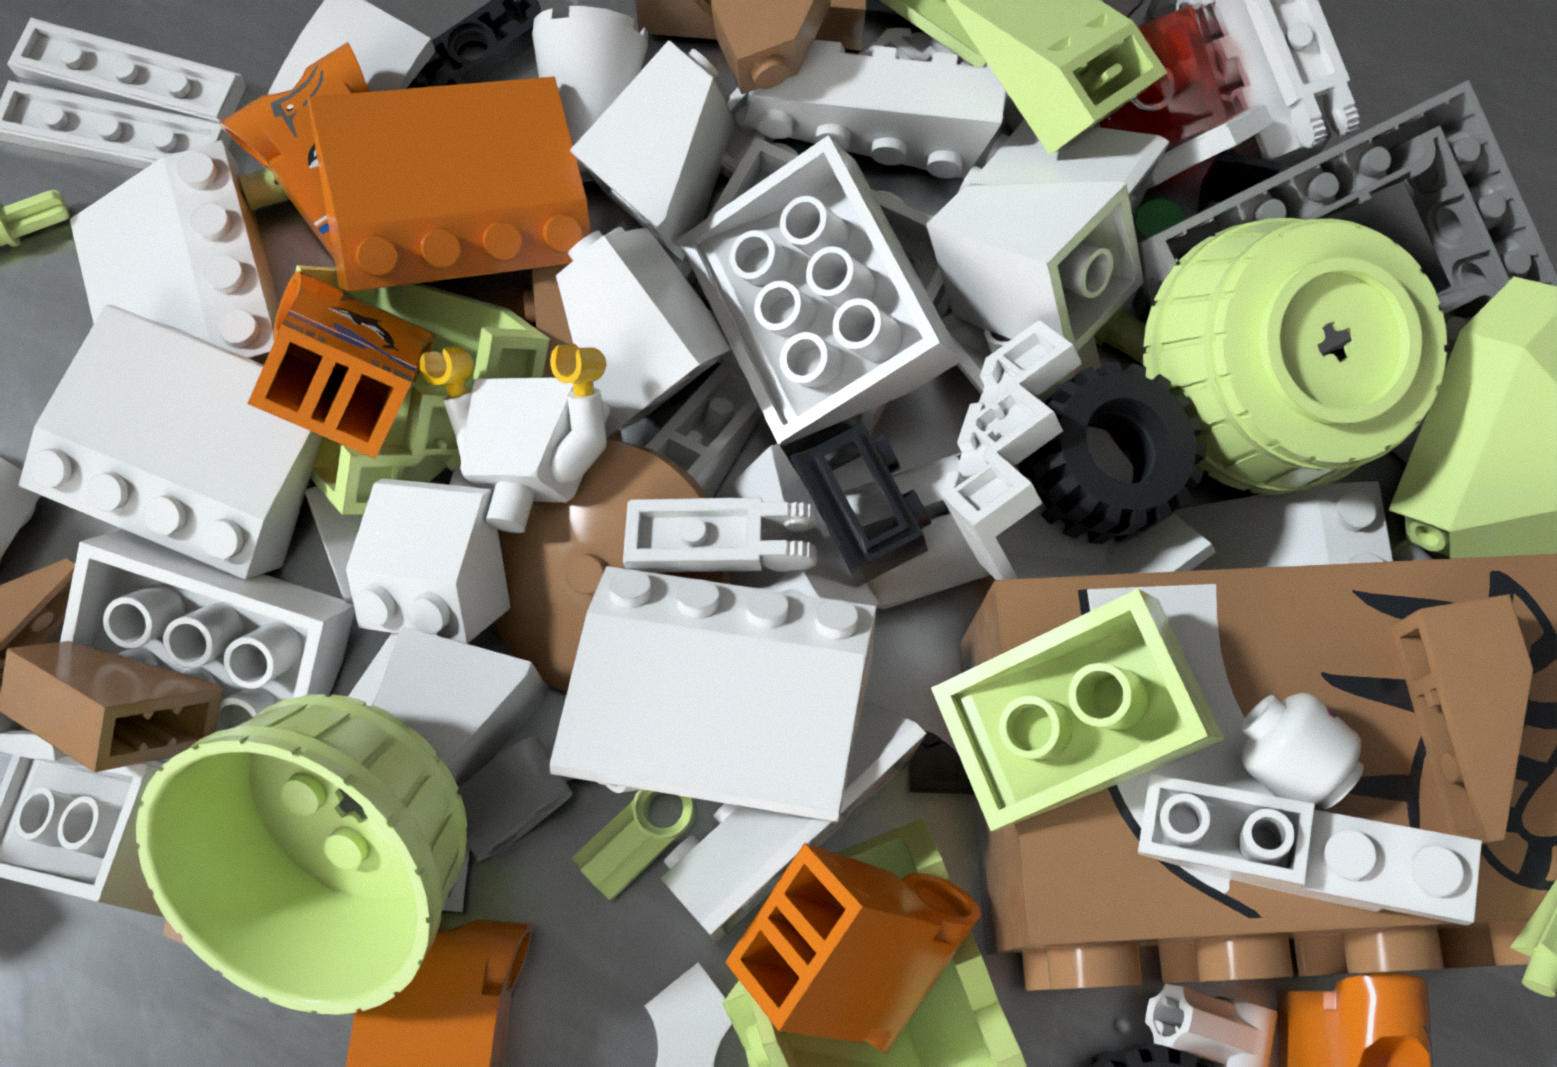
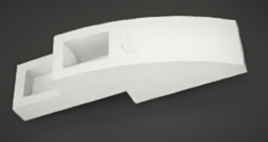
(1310, 851)

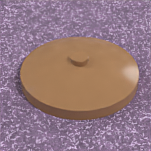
(568, 545)

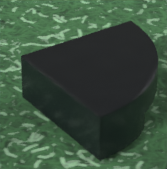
(937, 770)

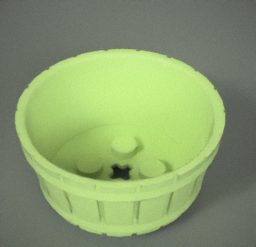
(1243, 339)
(282, 881)

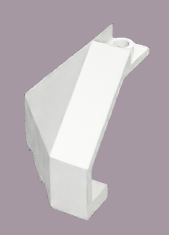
(1001, 507)

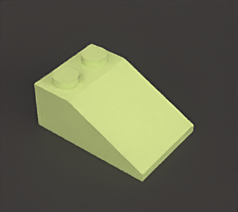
(1076, 711)

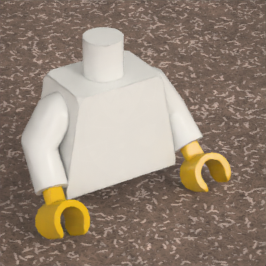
(524, 434)

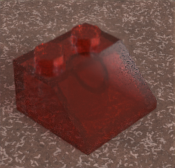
(1193, 91)

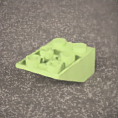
(1061, 60)

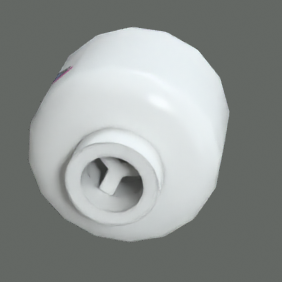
(1301, 750)

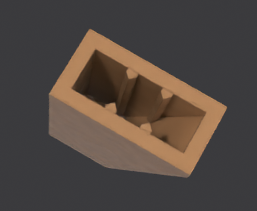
(105, 705)

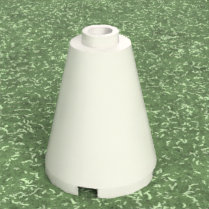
(592, 59)

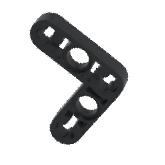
(477, 27)

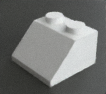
(427, 561)

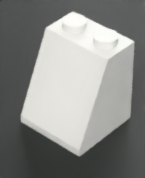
(662, 144)
(1089, 157)
(1038, 255)
(642, 317)
(459, 697)

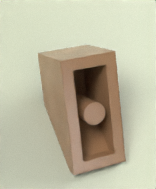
(766, 37)

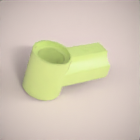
(630, 844)

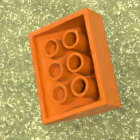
(447, 181)

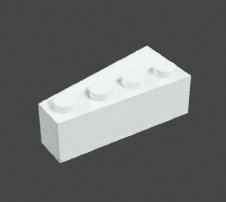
(1248, 79)
(885, 107)

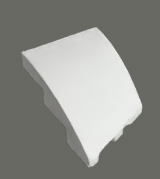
(383, 45)

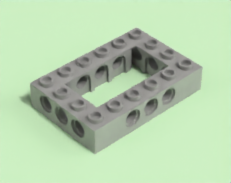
(1452, 176)

